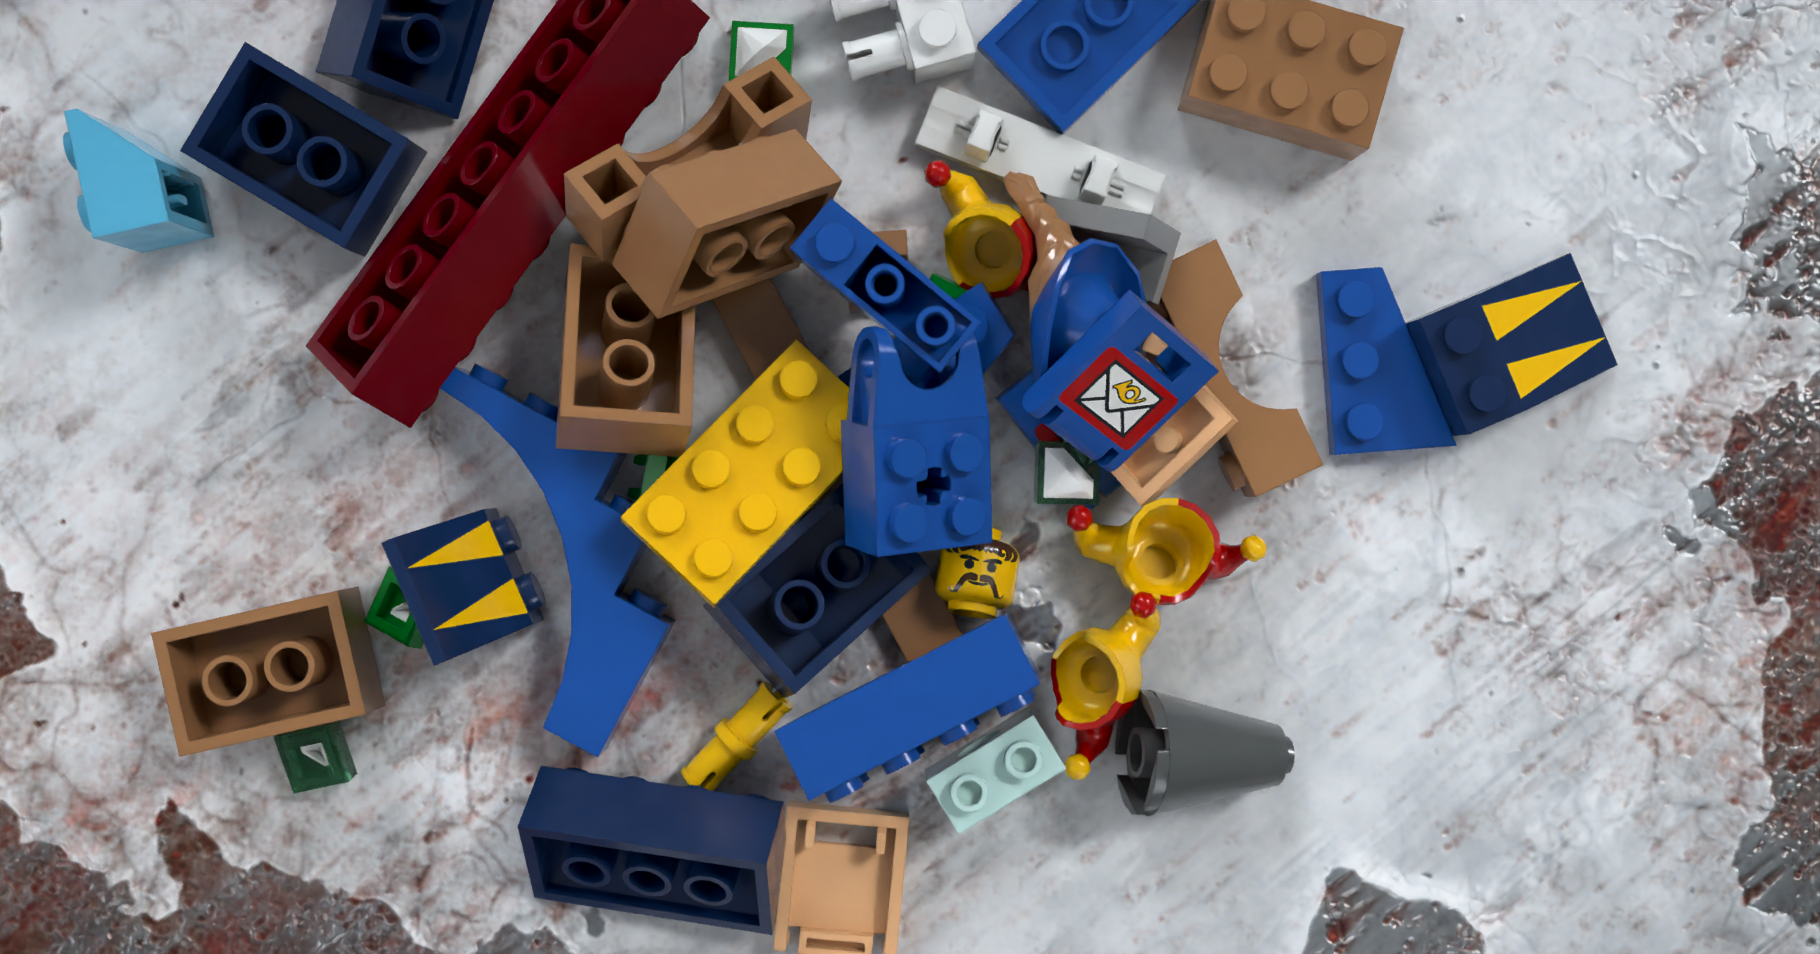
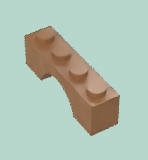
(607, 186)
(1266, 443)

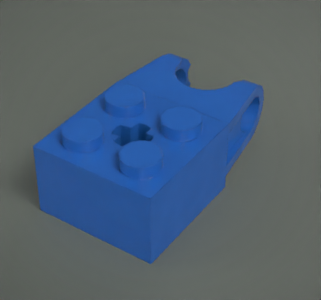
(915, 452)

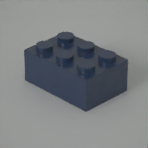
(304, 150)

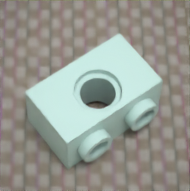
(993, 770)

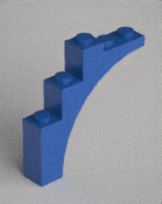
(611, 632)

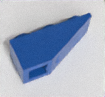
(884, 285)

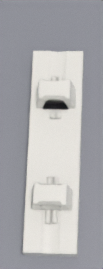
(965, 134)

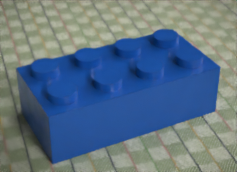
(909, 706)

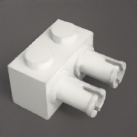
(927, 39)

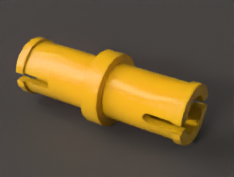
(736, 738)

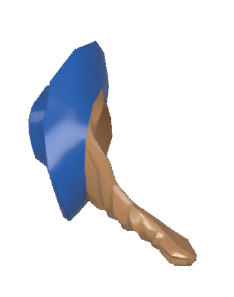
(1070, 280)

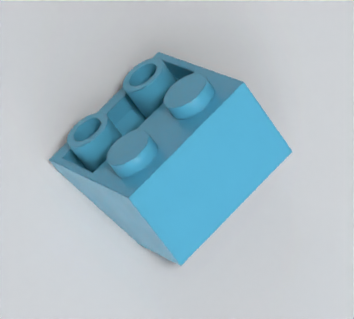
(131, 189)

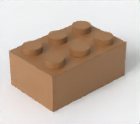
(1292, 72)
(722, 221)
(620, 366)
(268, 671)

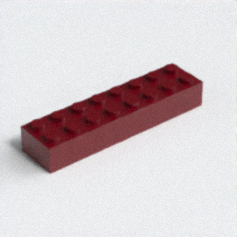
(498, 197)

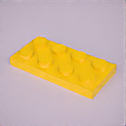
(747, 476)

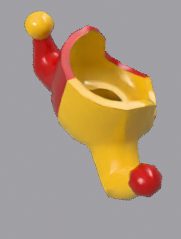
(983, 237)
(1163, 548)
(1100, 678)

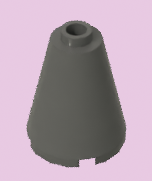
(1195, 754)

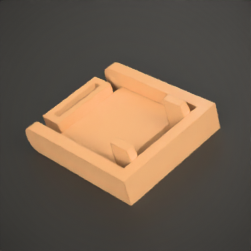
(841, 889)

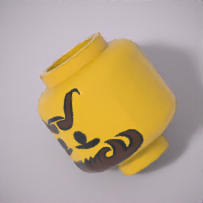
(978, 577)

